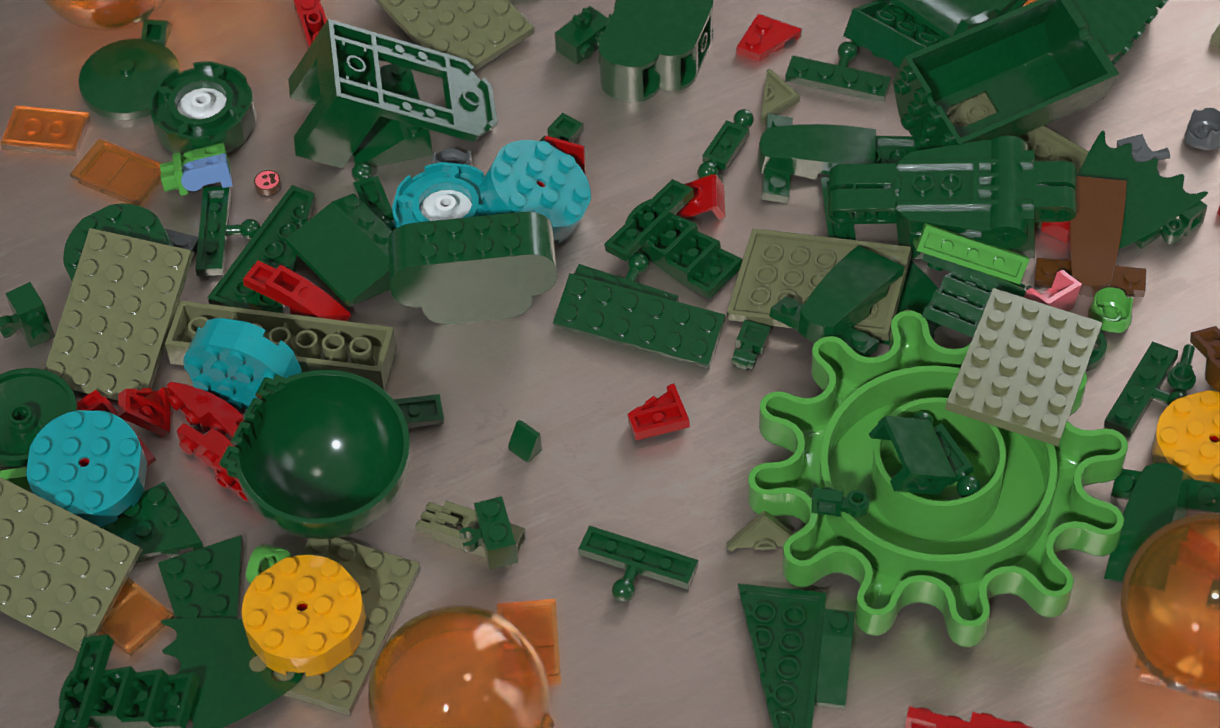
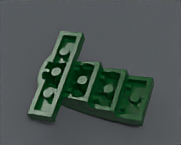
(807, 151)
(674, 242)
(964, 295)
(842, 300)
(1154, 500)
(121, 694)

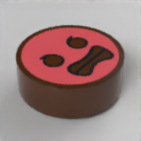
(267, 182)

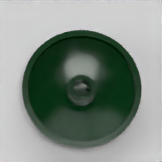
(123, 77)
(27, 404)

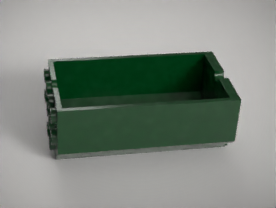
(1028, 64)

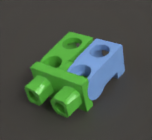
(197, 169)

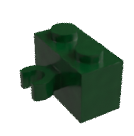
(580, 35)
(28, 316)
(493, 533)

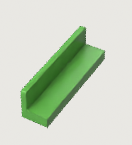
(971, 253)

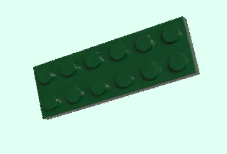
(639, 320)

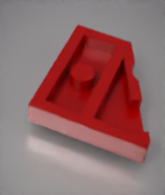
(765, 37)
(146, 409)
(659, 415)

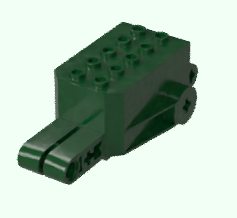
(971, 188)

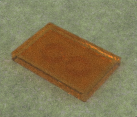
(45, 131)

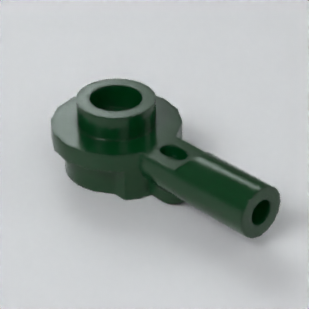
(1182, 375)

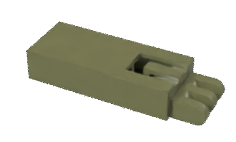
(436, 518)

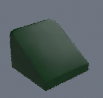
(156, 30)
(525, 441)

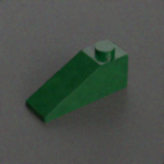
(835, 658)

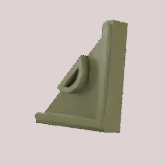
(777, 96)
(761, 534)

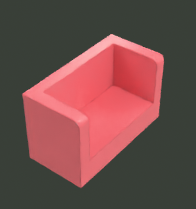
(1060, 295)

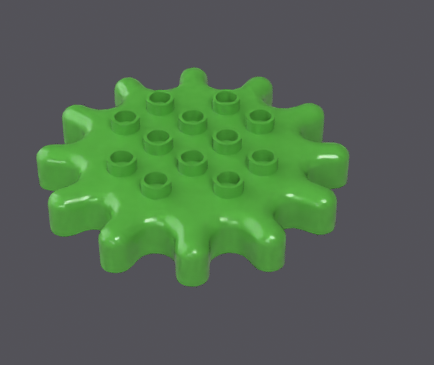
(921, 544)

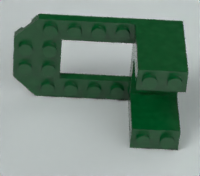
(345, 87)

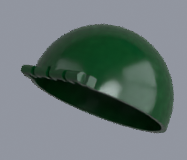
(320, 453)

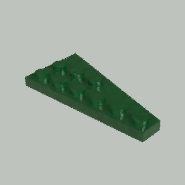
(269, 248)
(156, 525)
(205, 580)
(786, 646)

